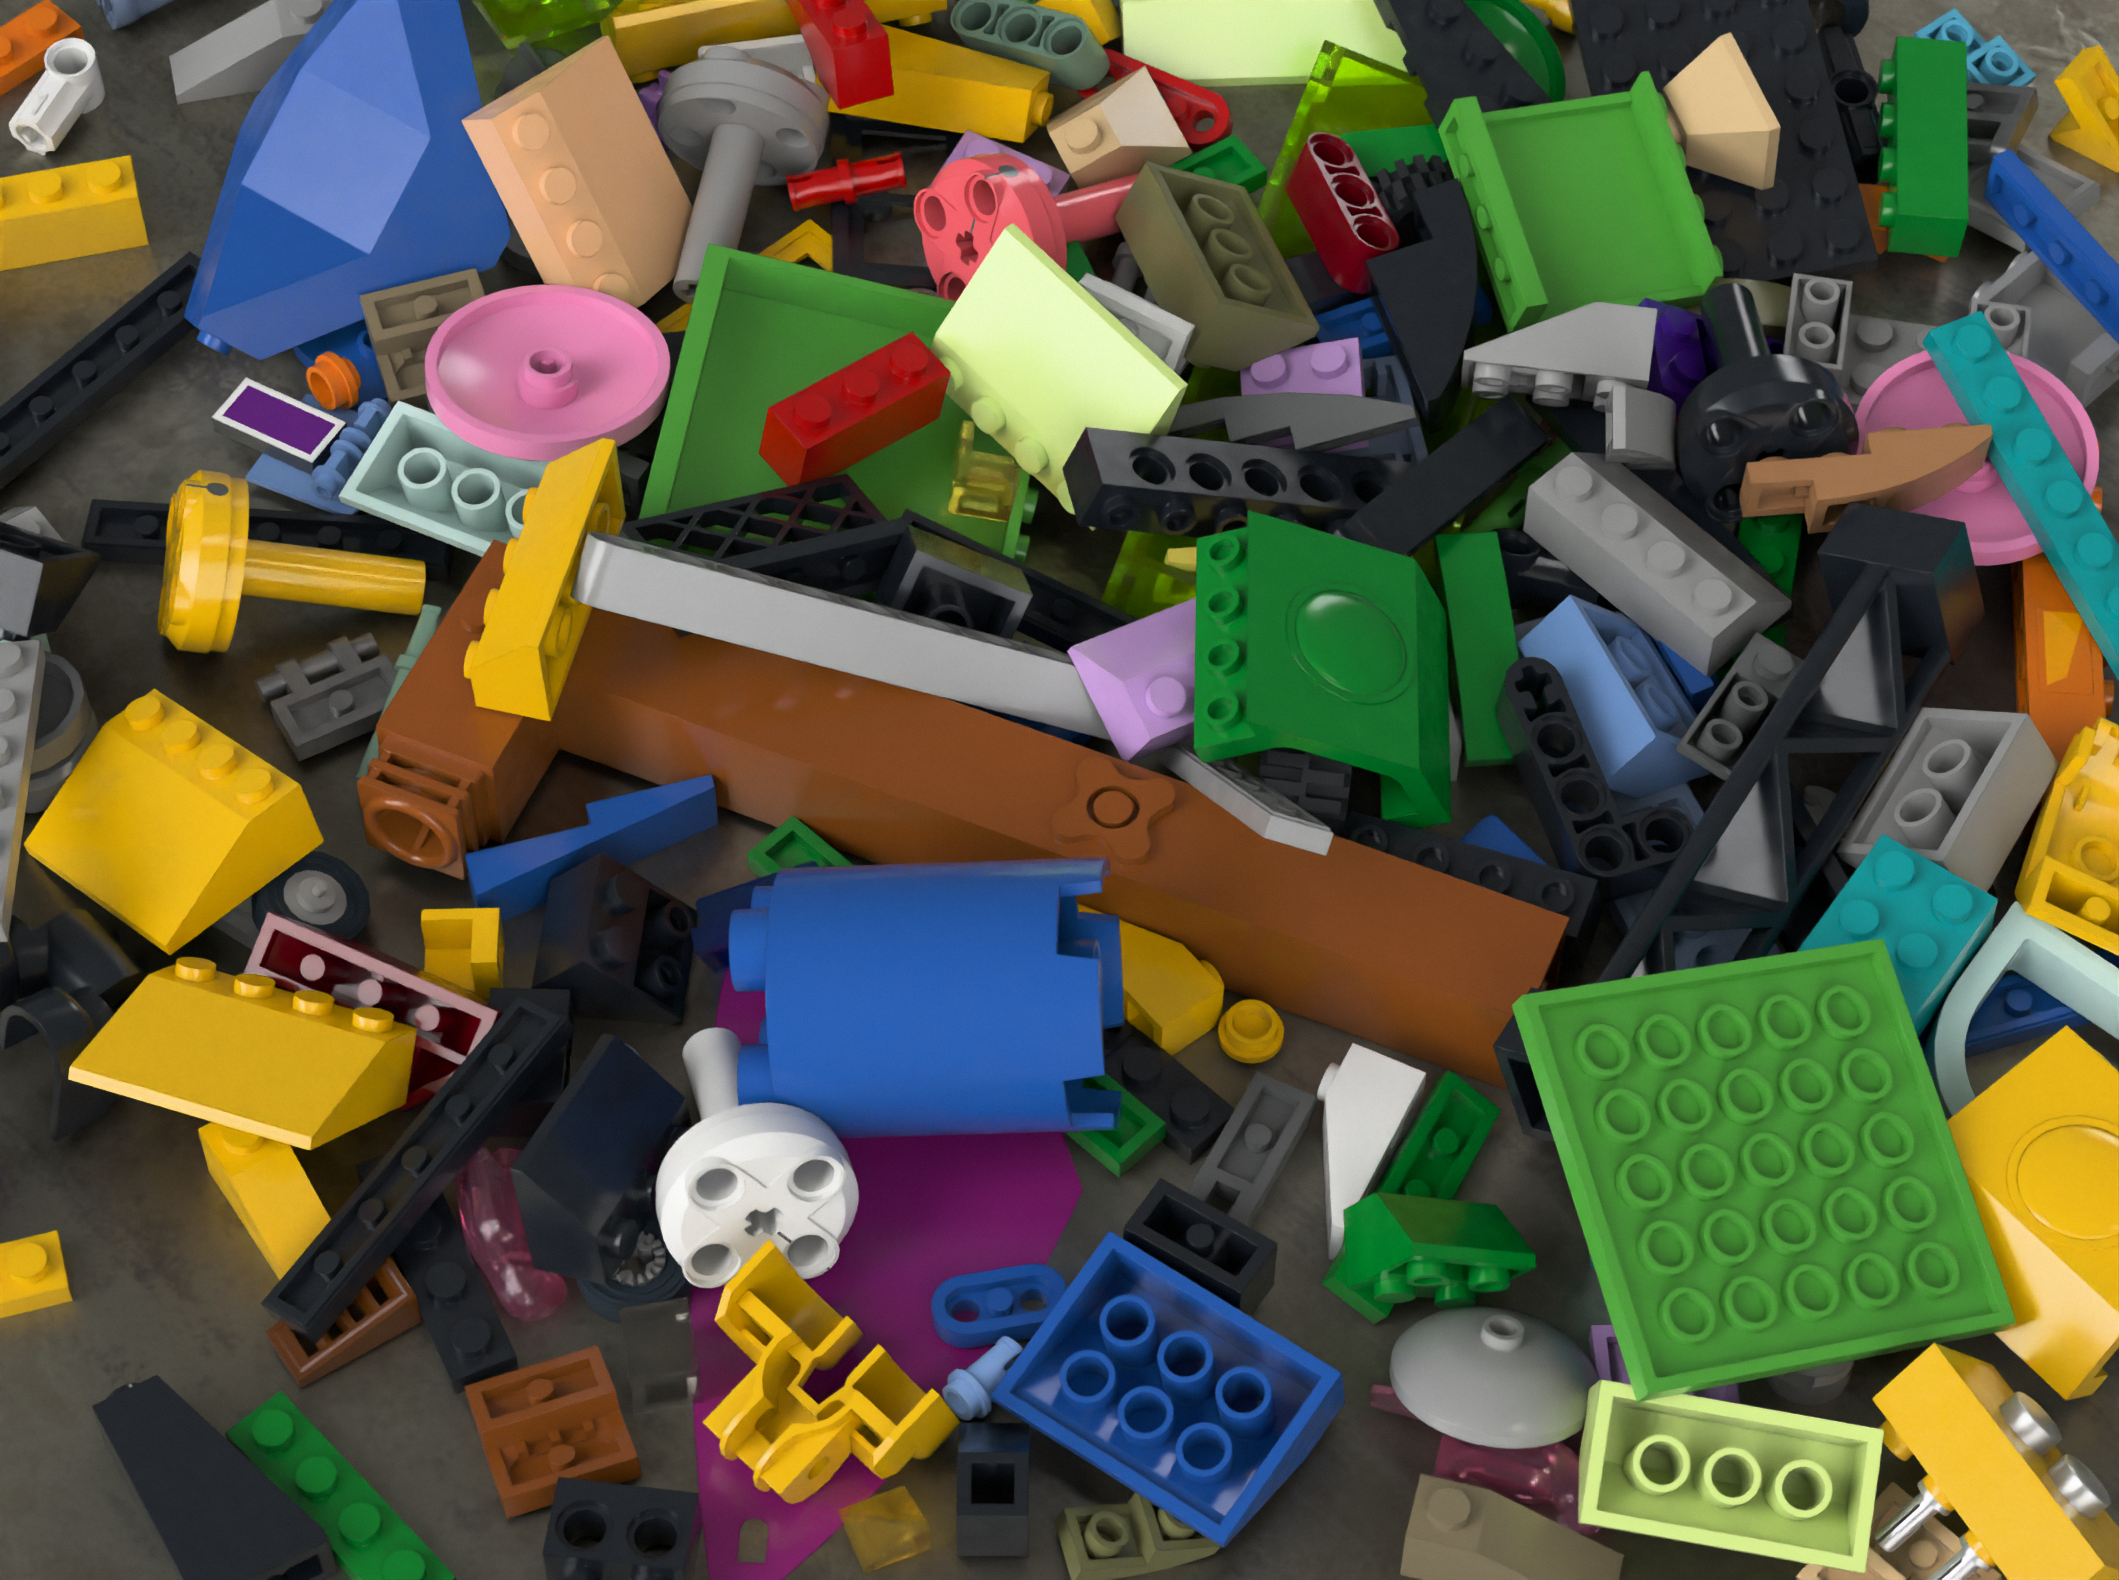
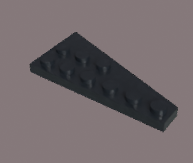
(1457, 57)

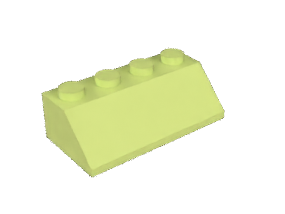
(1729, 1476)

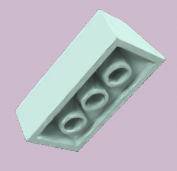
(440, 483)

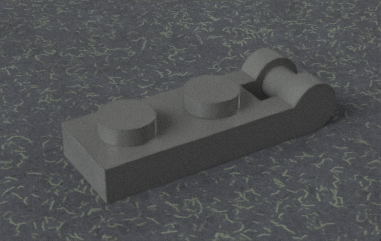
(1254, 1146)

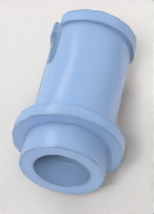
(970, 1390)

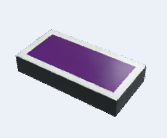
(278, 426)

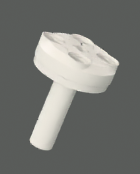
(750, 1177)

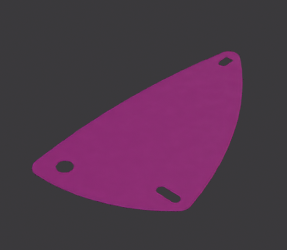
(921, 1218)

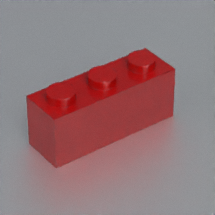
(854, 412)

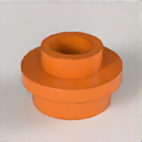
(334, 381)

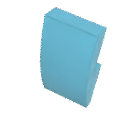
(1986, 62)

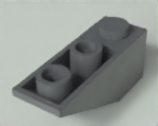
(1739, 706)

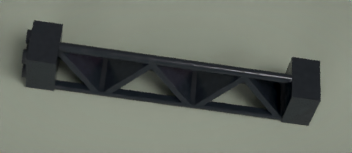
(1894, 591)

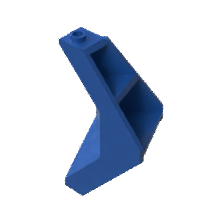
(348, 180)

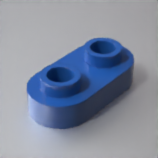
(997, 1301)

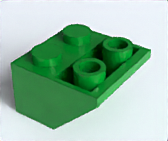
(1431, 1249)

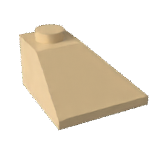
(1724, 117)
(1117, 132)

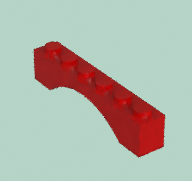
(846, 49)

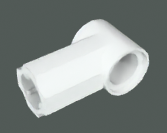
(64, 91)

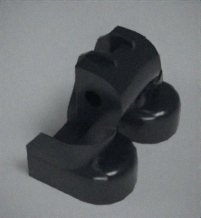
(71, 986)

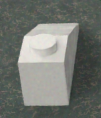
(1364, 1120)

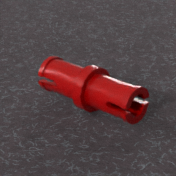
(846, 181)

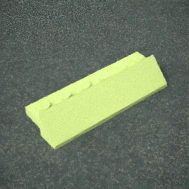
(1251, 39)

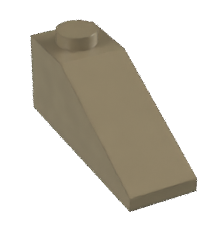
(1481, 1535)

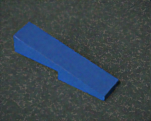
(621, 827)

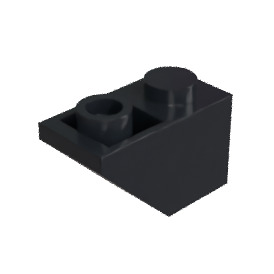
(993, 1489)

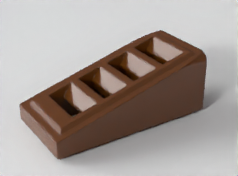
(376, 1328)

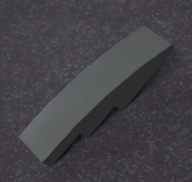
(1312, 419)

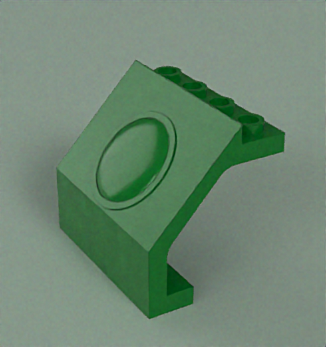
(1324, 655)

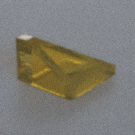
(885, 1528)

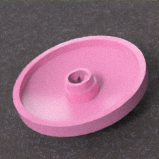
(547, 371)
(1918, 398)

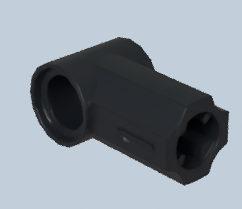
(1536, 574)

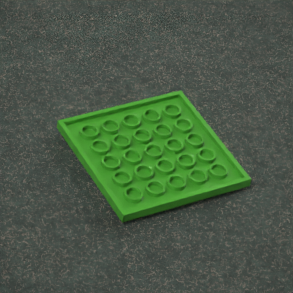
(1761, 1167)

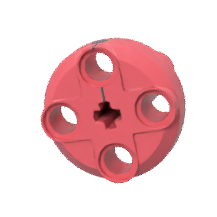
(988, 192)

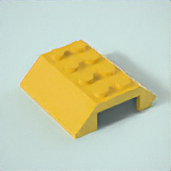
(2074, 847)

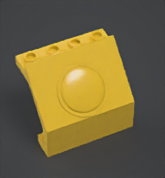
(2047, 1192)

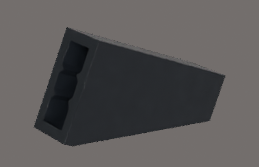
(204, 1496)

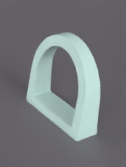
(2041, 956)

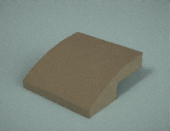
(403, 323)

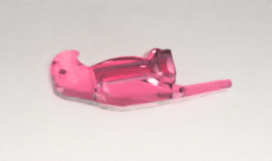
(498, 1238)
(1521, 1475)

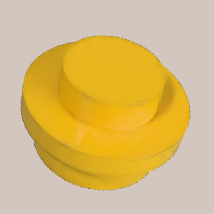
(1251, 1032)

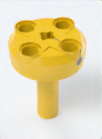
(216, 563)

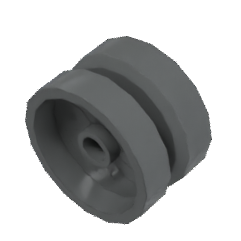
(62, 733)

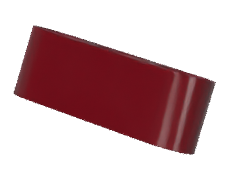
(1340, 209)

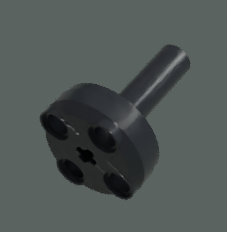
(1754, 407)

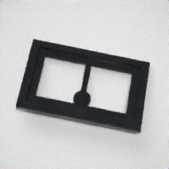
(848, 221)

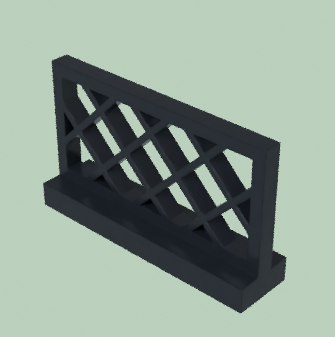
(830, 560)

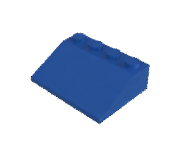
(1171, 1390)

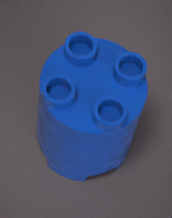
(932, 996)

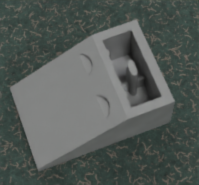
(1566, 357)

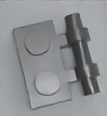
(333, 708)

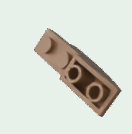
(1894, 471)

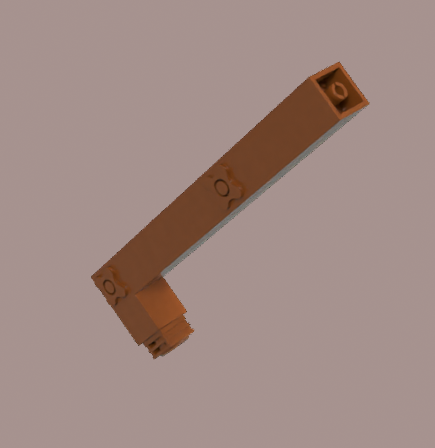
(934, 781)

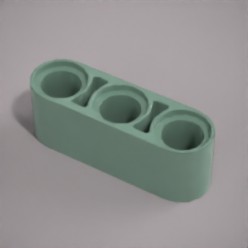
(1034, 38)

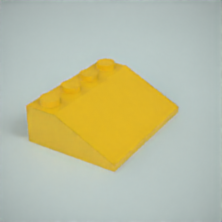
(172, 822)
(251, 1054)

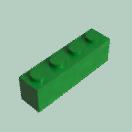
(1925, 147)

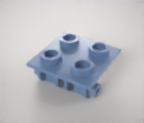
(327, 480)

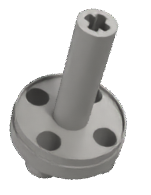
(741, 128)

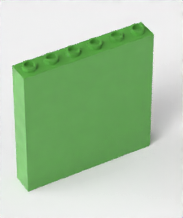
(771, 331)

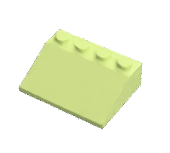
(1046, 360)

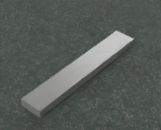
(1249, 799)

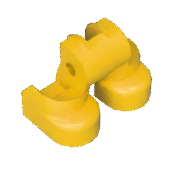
(779, 1426)

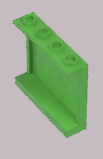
(1581, 204)

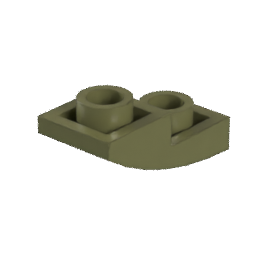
(1126, 1540)

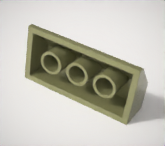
(1213, 267)

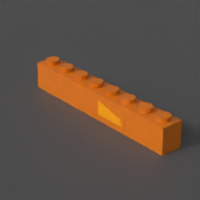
(2055, 658)

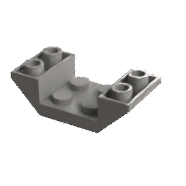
(1864, 346)

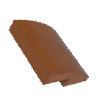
(551, 1425)

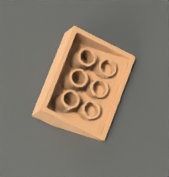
(586, 177)

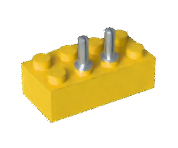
(1999, 1469)

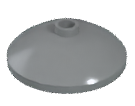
(1493, 1377)

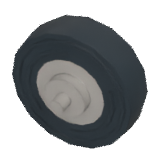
(317, 893)

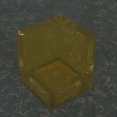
(981, 482)

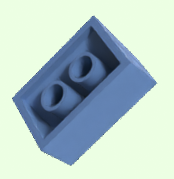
(1620, 694)

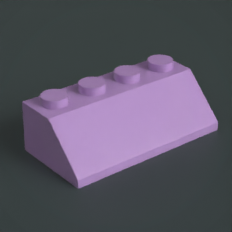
(1143, 680)

